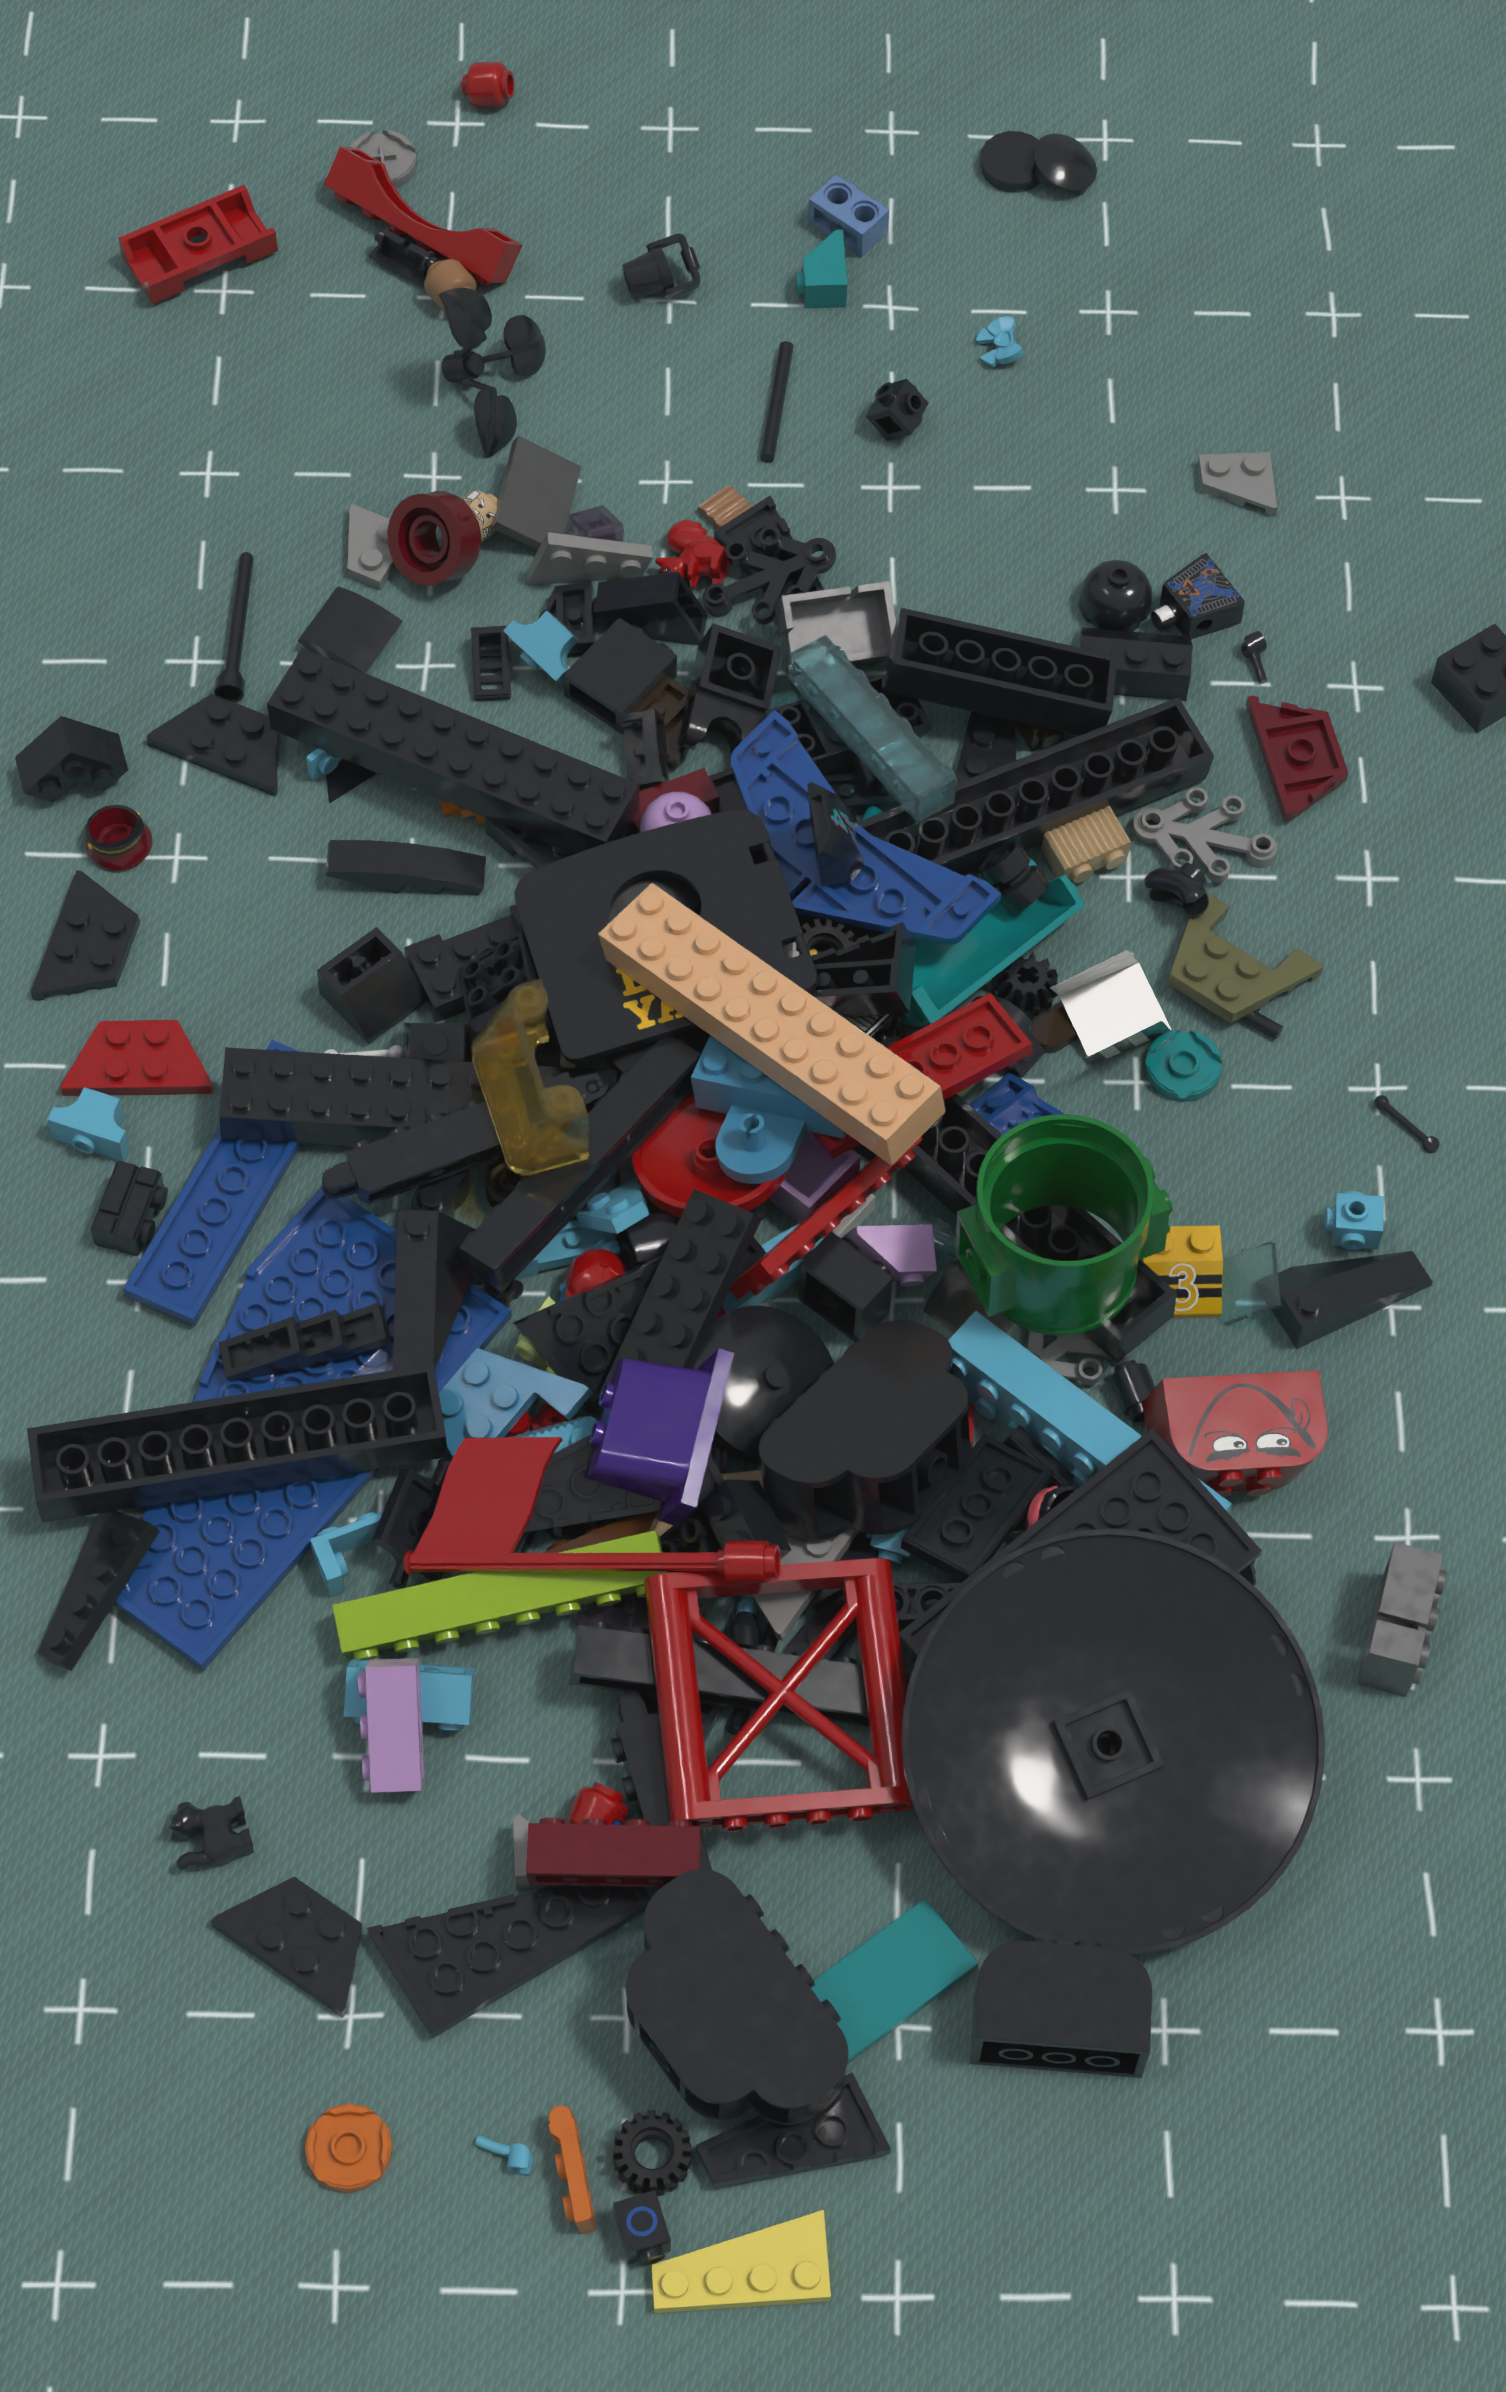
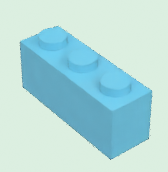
(445, 1694)

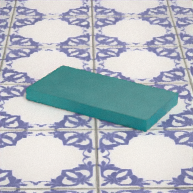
(893, 1976)

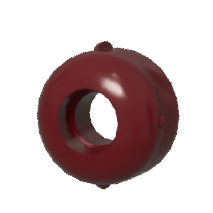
(414, 540)

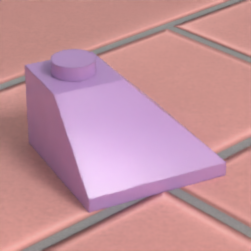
(902, 1249)

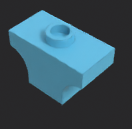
(544, 644)
(91, 1125)

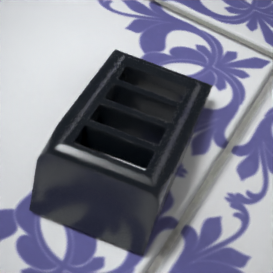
(486, 636)

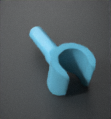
(518, 2154)

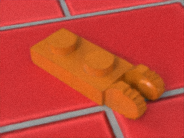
(572, 2166)

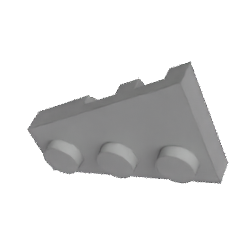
(585, 559)

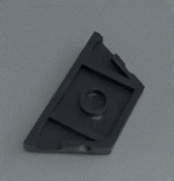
(223, 740)
(87, 942)
(298, 1938)

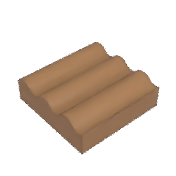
(723, 506)

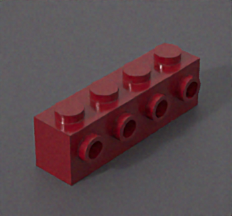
(611, 1853)

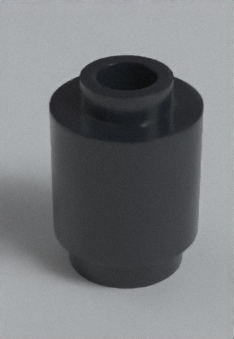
(1132, 1386)

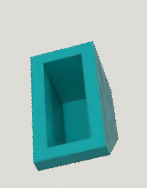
(824, 274)

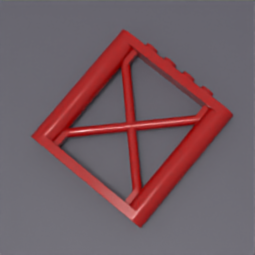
(695, 1787)

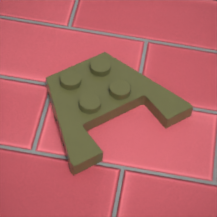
(1227, 977)

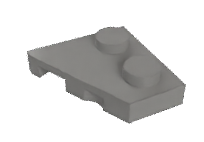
(368, 547)

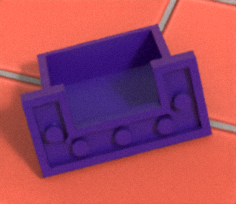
(659, 1430)

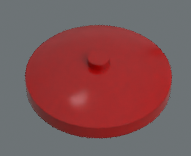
(684, 1158)

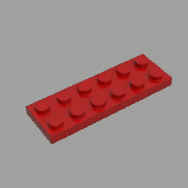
(955, 1053)
(818, 1224)

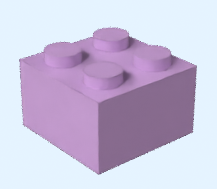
(813, 1178)

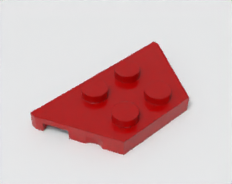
(137, 1060)

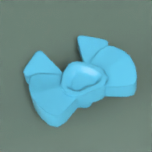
(1002, 334)

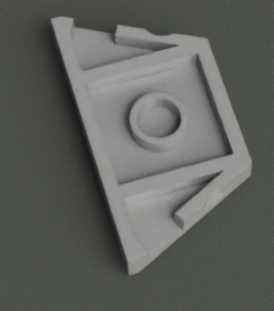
(786, 1607)

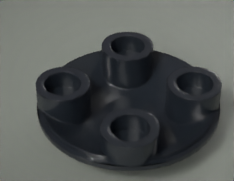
(1064, 163)

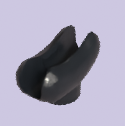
(1179, 887)

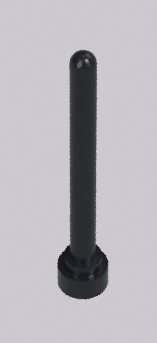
(230, 681)

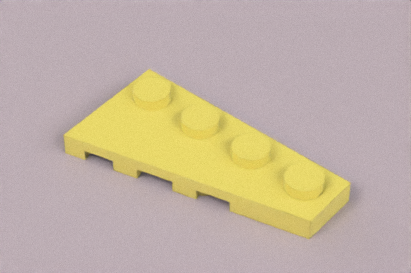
(753, 2270)

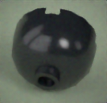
(1116, 596)

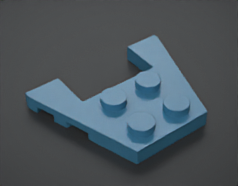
(495, 1392)

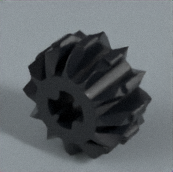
(1027, 984)

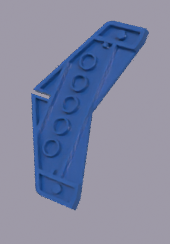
(893, 883)

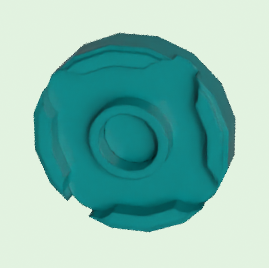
(1183, 1065)

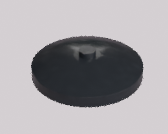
(770, 1368)

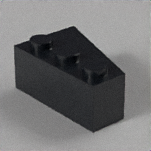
(869, 975)

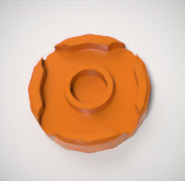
(348, 2148)

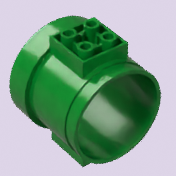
(1061, 1164)

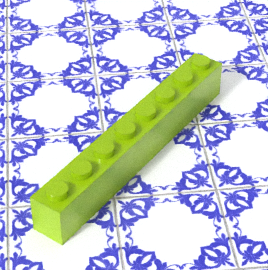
(483, 1602)

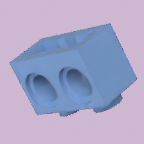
(845, 207)

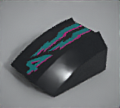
(833, 836)

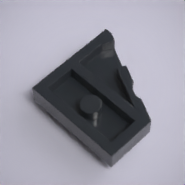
(574, 609)

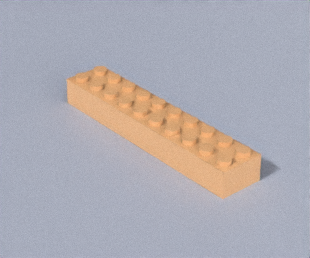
(773, 1023)

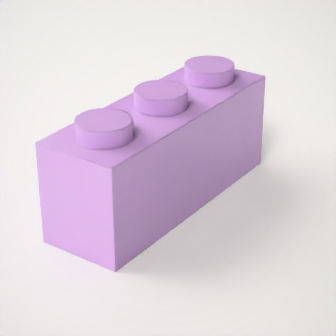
(392, 1725)

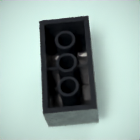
(1062, 2009)

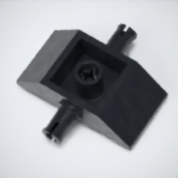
(830, 750)

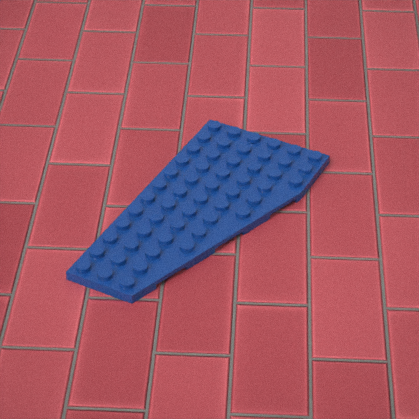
(233, 1548)

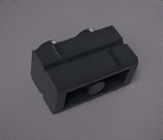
(129, 1208)

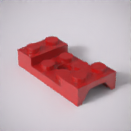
(165, 257)

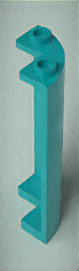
(954, 972)

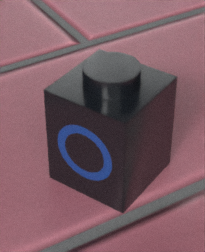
(642, 2228)

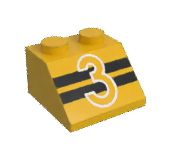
(1193, 1269)

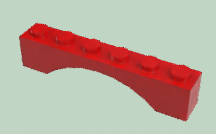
(366, 182)

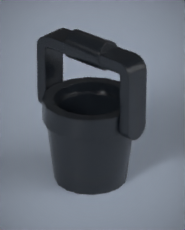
(651, 271)

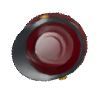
(117, 837)

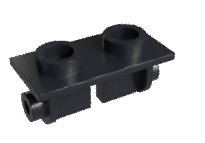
(402, 256)

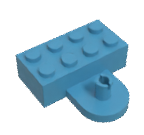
(761, 1120)

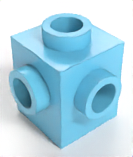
(1355, 1221)

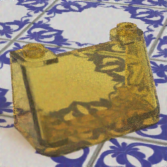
(533, 1124)

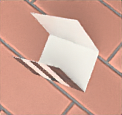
(1112, 1007)

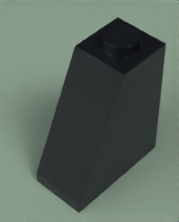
(656, 604)

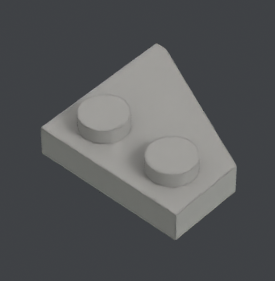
(1239, 478)

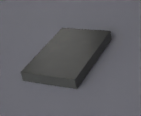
(535, 493)

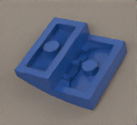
(1011, 1103)

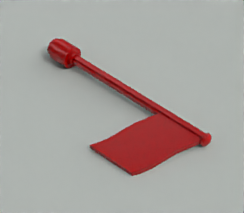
(492, 1498)

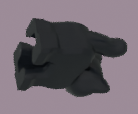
(215, 1825)

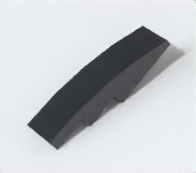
(405, 864)
(304, 1344)

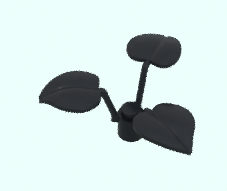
(468, 319)

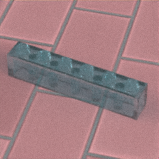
(872, 728)

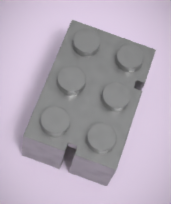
(857, 624)
(1403, 1620)

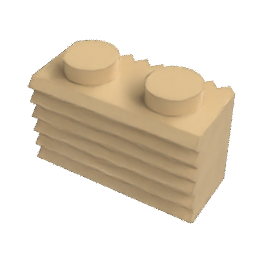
(1086, 845)

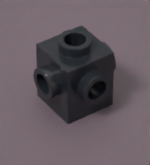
(897, 409)

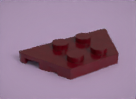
(1298, 753)

